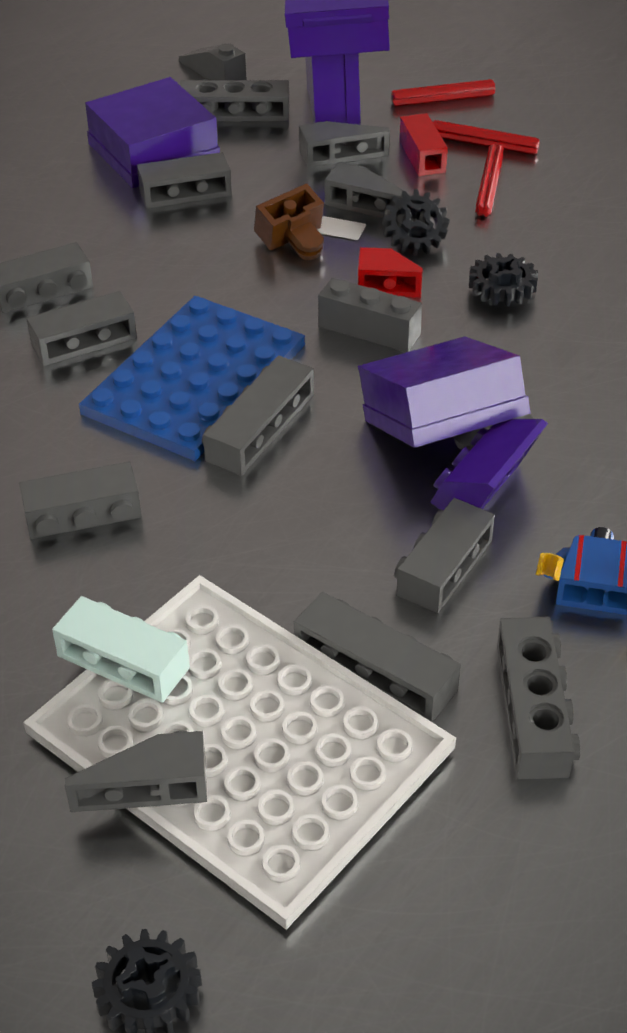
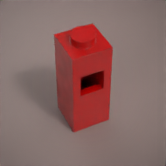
(423, 144)

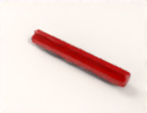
(442, 92)
(487, 137)
(489, 180)

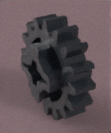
(416, 227)
(503, 279)
(140, 1004)

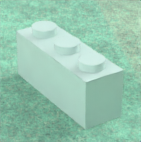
(121, 648)

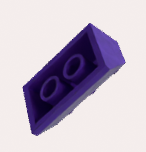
(488, 464)

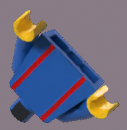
(590, 572)

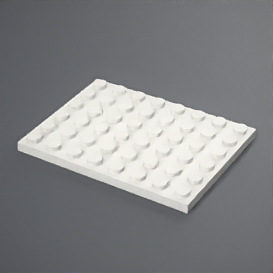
(293, 743)

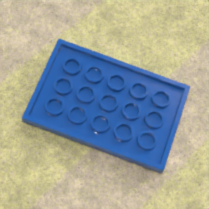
(188, 375)

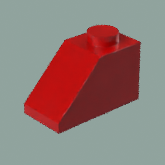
(389, 272)

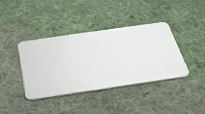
(341, 228)

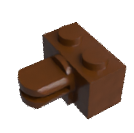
(292, 220)

